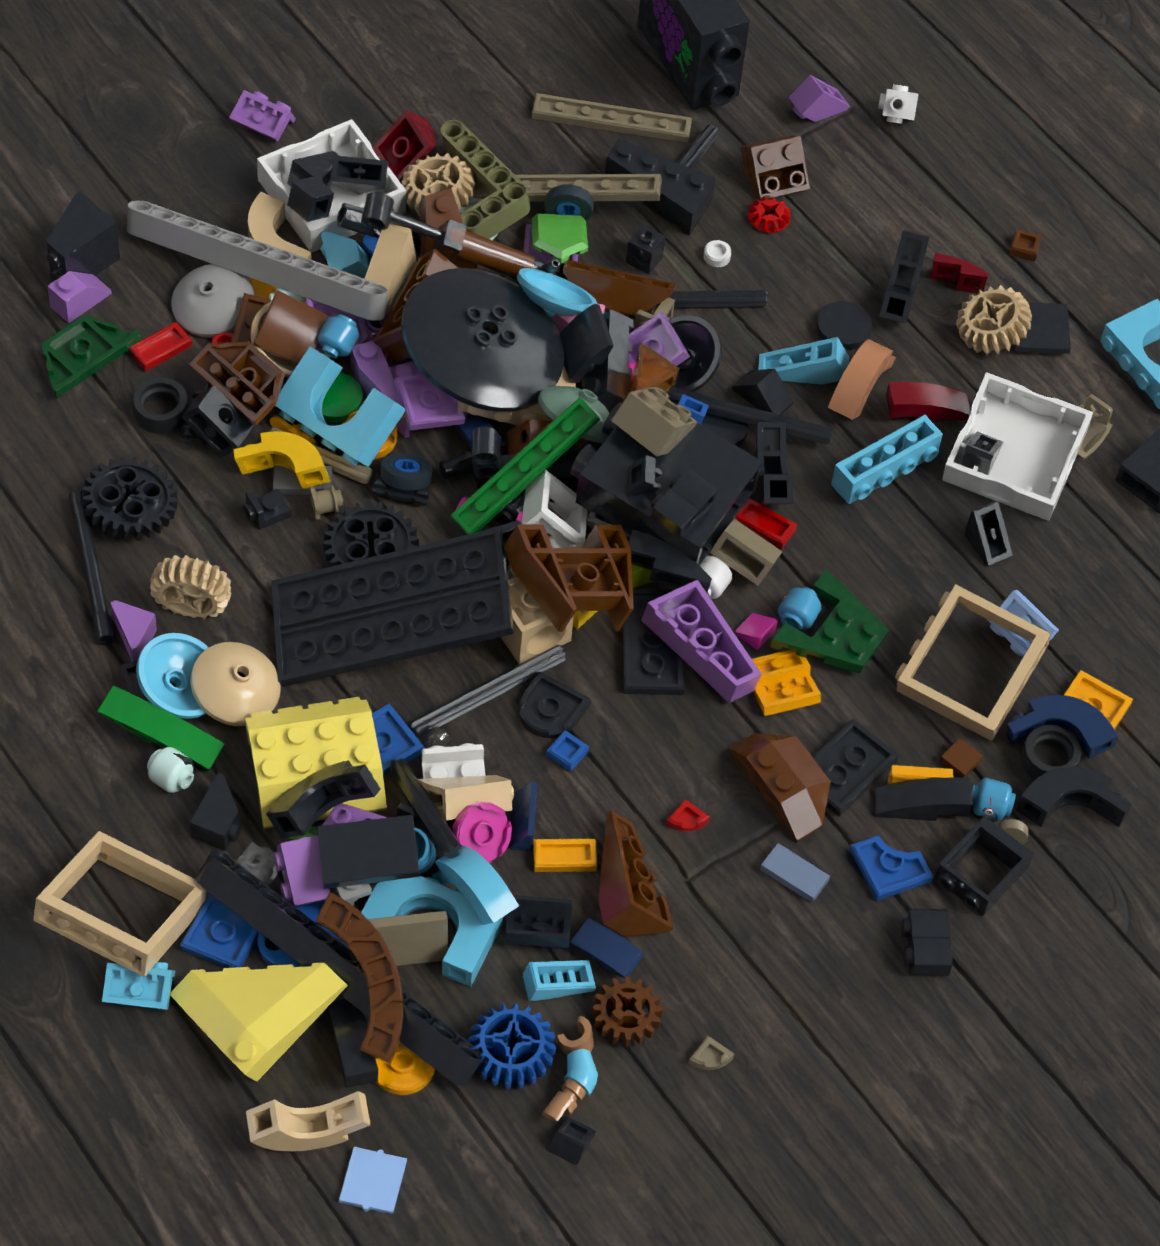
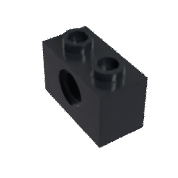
(218, 421)

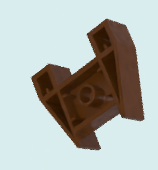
(574, 578)

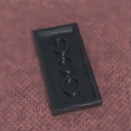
(647, 660)

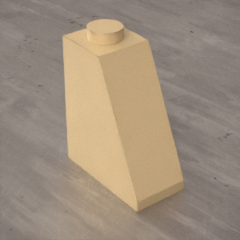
(392, 261)
(454, 793)

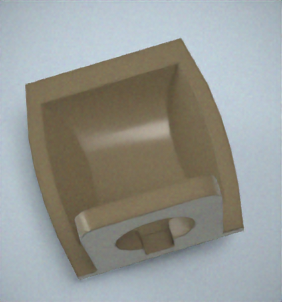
(1098, 427)

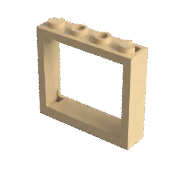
(944, 705)
(103, 937)

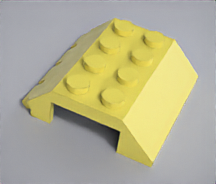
(303, 741)

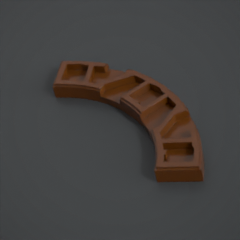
(379, 970)

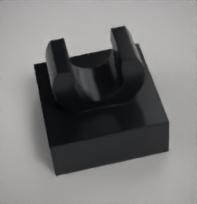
(642, 476)

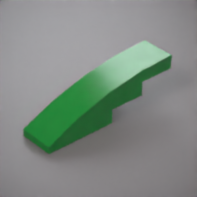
(160, 727)

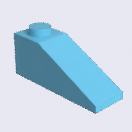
(808, 363)

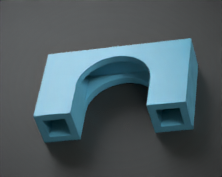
(1126, 340)
(360, 436)
(472, 937)

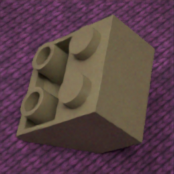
(654, 420)

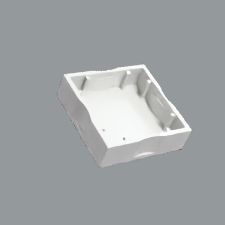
(345, 140)
(1037, 447)

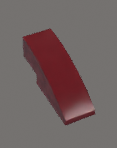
(927, 399)

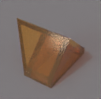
(652, 371)

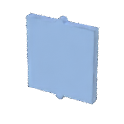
(373, 1180)

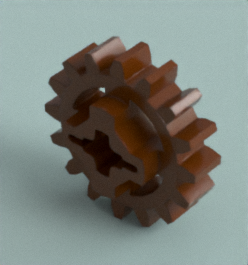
(627, 1011)

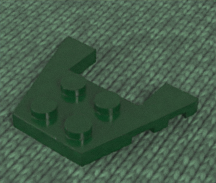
(847, 635)

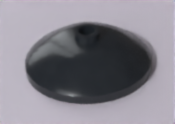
(704, 350)

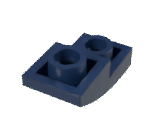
(607, 948)

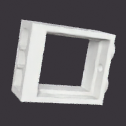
(535, 511)

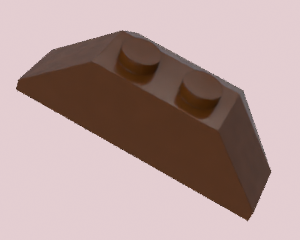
(618, 289)
(242, 376)
(786, 780)

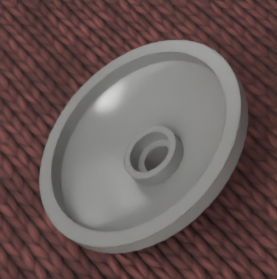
(212, 311)

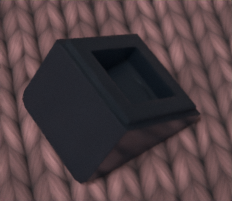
(571, 1140)

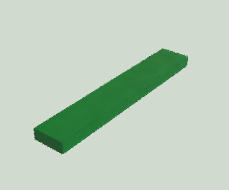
(525, 467)

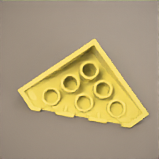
(257, 1011)

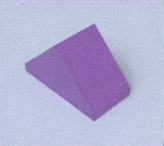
(134, 626)

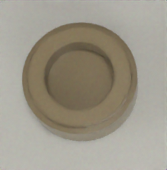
(1016, 829)

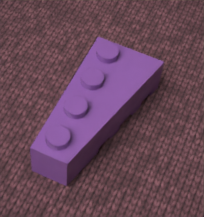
(703, 639)

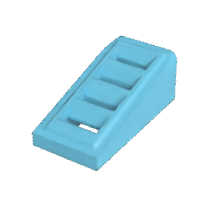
(544, 989)

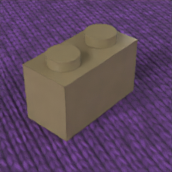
(746, 552)

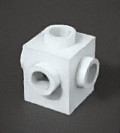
(908, 107)

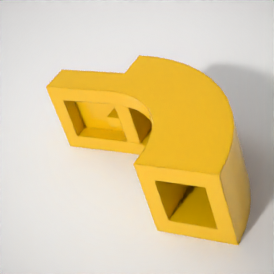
(286, 451)

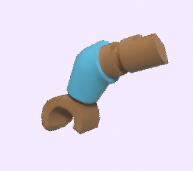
(580, 1075)

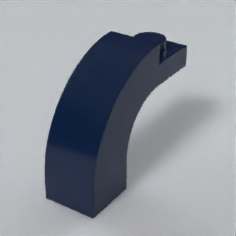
(1074, 714)

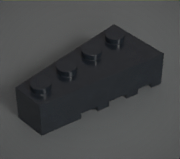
(683, 190)

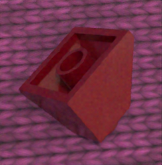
(406, 142)

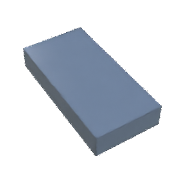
(795, 872)

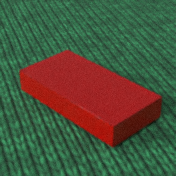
(160, 346)
(766, 523)

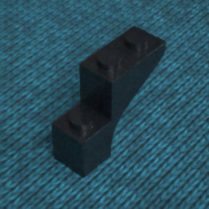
(309, 186)

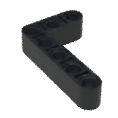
(489, 460)

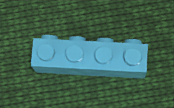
(887, 459)

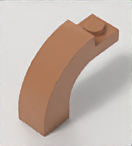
(860, 378)

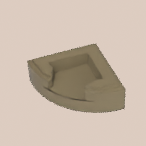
(710, 1055)

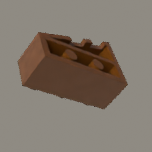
(435, 211)

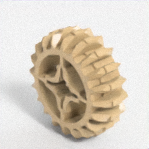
(437, 175)
(994, 320)
(190, 587)

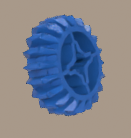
(513, 1019)

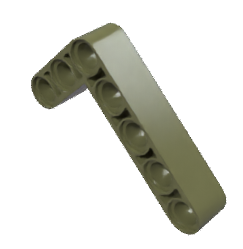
(507, 193)

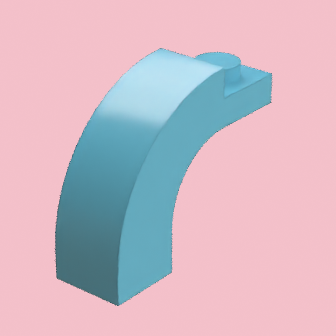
(478, 883)

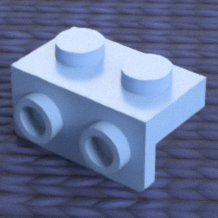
(1023, 608)

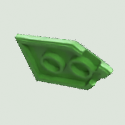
(559, 235)

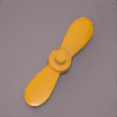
(281, 424)

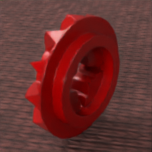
(769, 222)

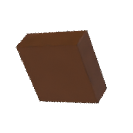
(1025, 245)
(961, 758)

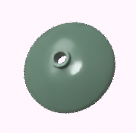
(558, 398)

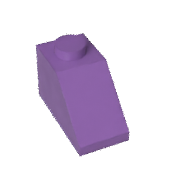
(817, 100)
(75, 294)

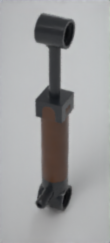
(454, 240)

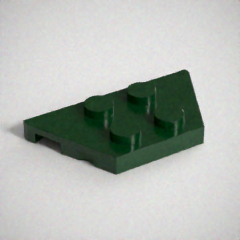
(83, 350)

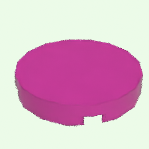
(484, 829)

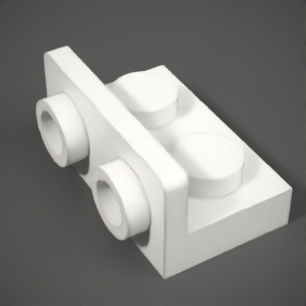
(453, 761)

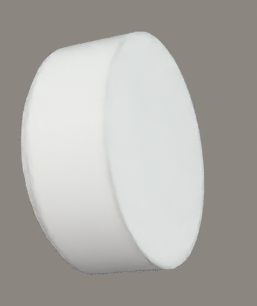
(717, 253)

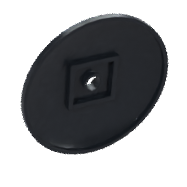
(486, 371)

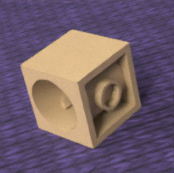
(532, 627)

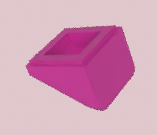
(756, 630)

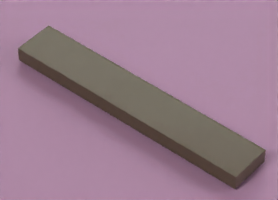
(611, 118)

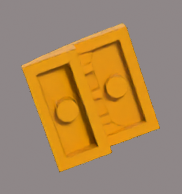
(784, 683)

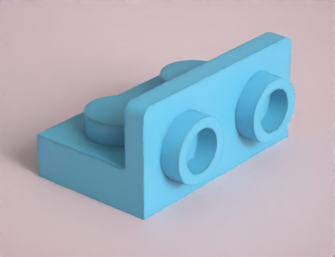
(130, 988)

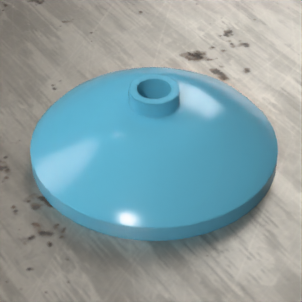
(554, 293)
(166, 661)

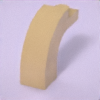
(265, 219)
(303, 1129)

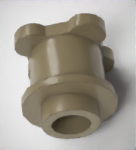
(325, 501)

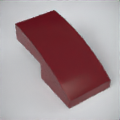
(967, 275)

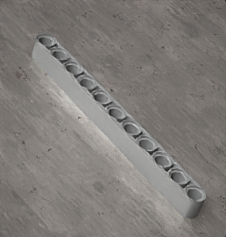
(257, 260)

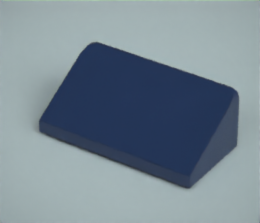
(523, 817)

